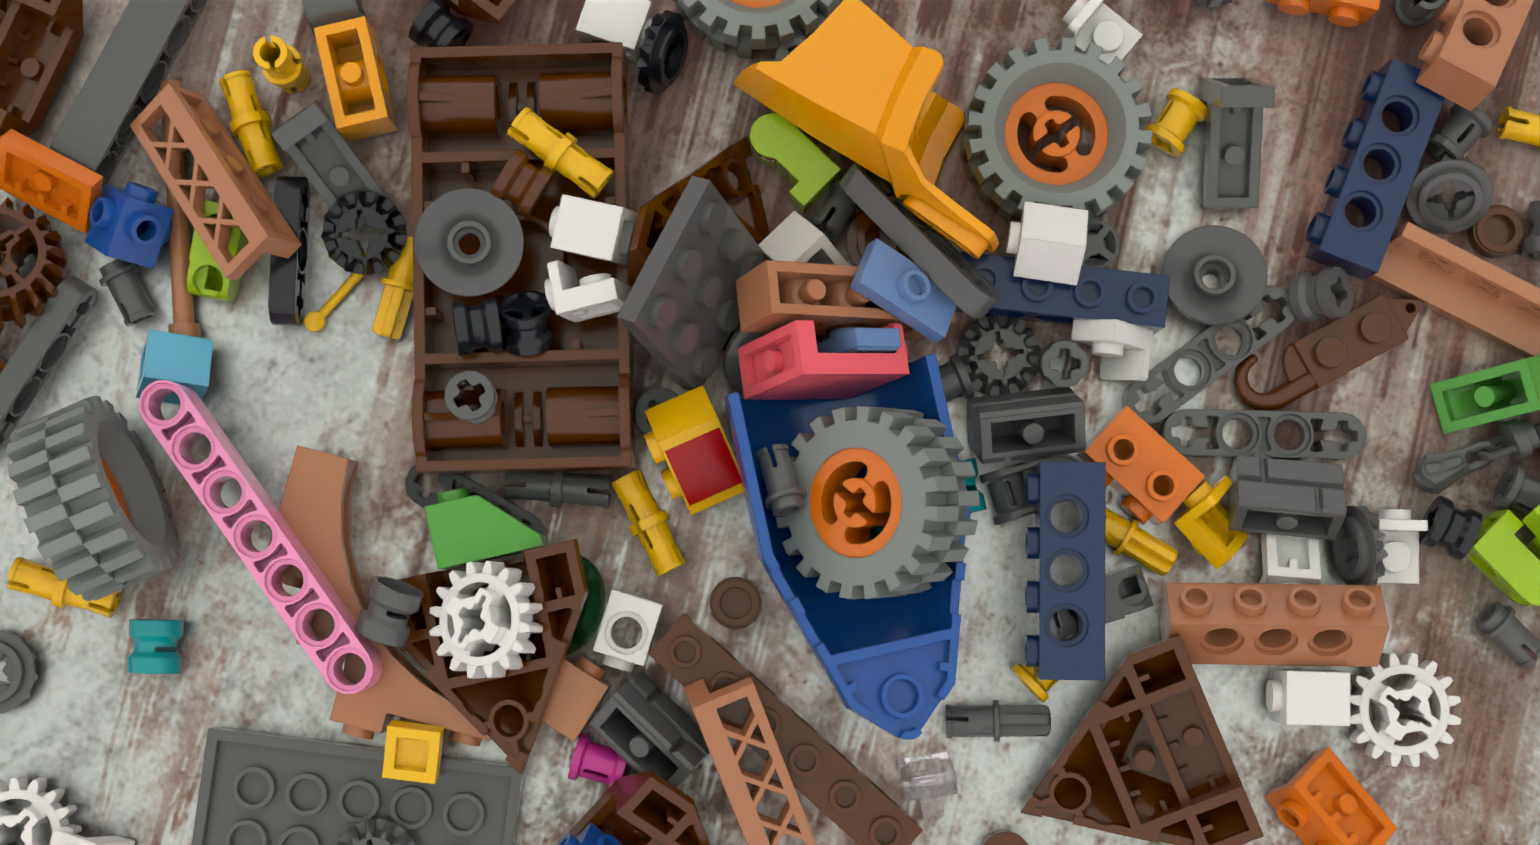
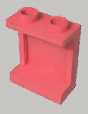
(790, 368)

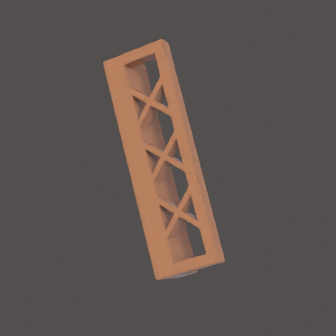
(228, 173)
(1463, 288)
(735, 778)

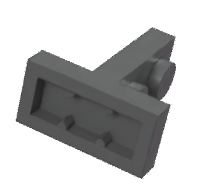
(1233, 140)
(325, 156)

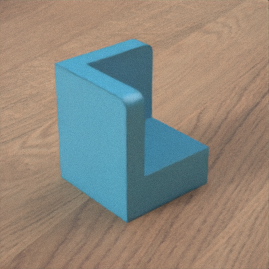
(175, 359)

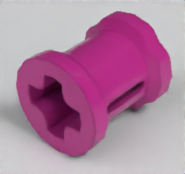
(596, 762)

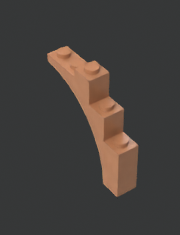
(320, 514)

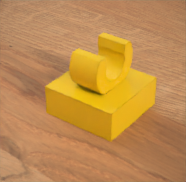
(413, 751)

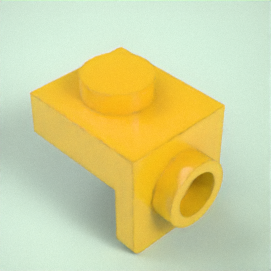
(1207, 523)

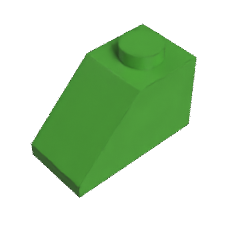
(1488, 394)
(476, 530)

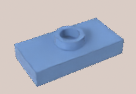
(903, 290)
(861, 340)

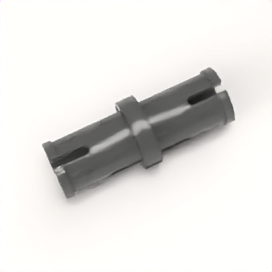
(559, 488)

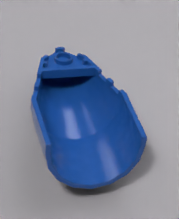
(881, 654)

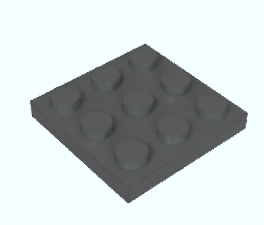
(687, 288)

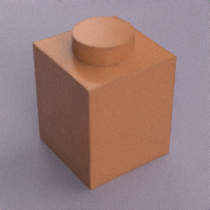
(576, 696)

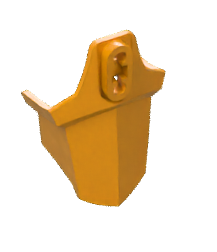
(874, 103)

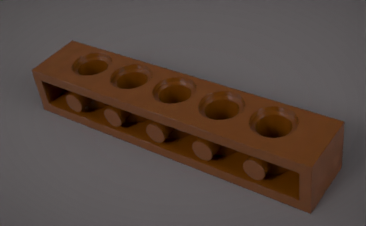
(811, 760)

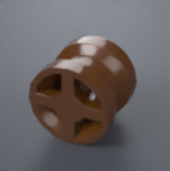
(522, 183)

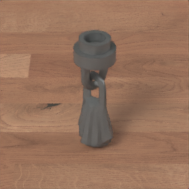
(1440, 470)

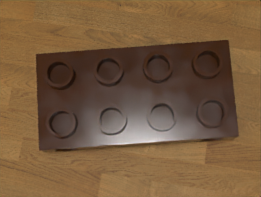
(577, 397)

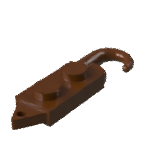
(1332, 351)

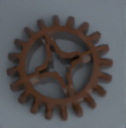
(20, 237)

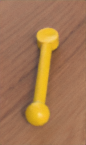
(317, 321)

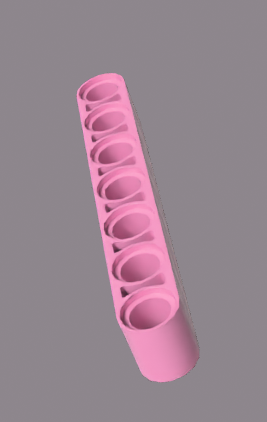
(238, 523)

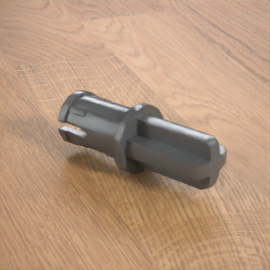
(998, 721)

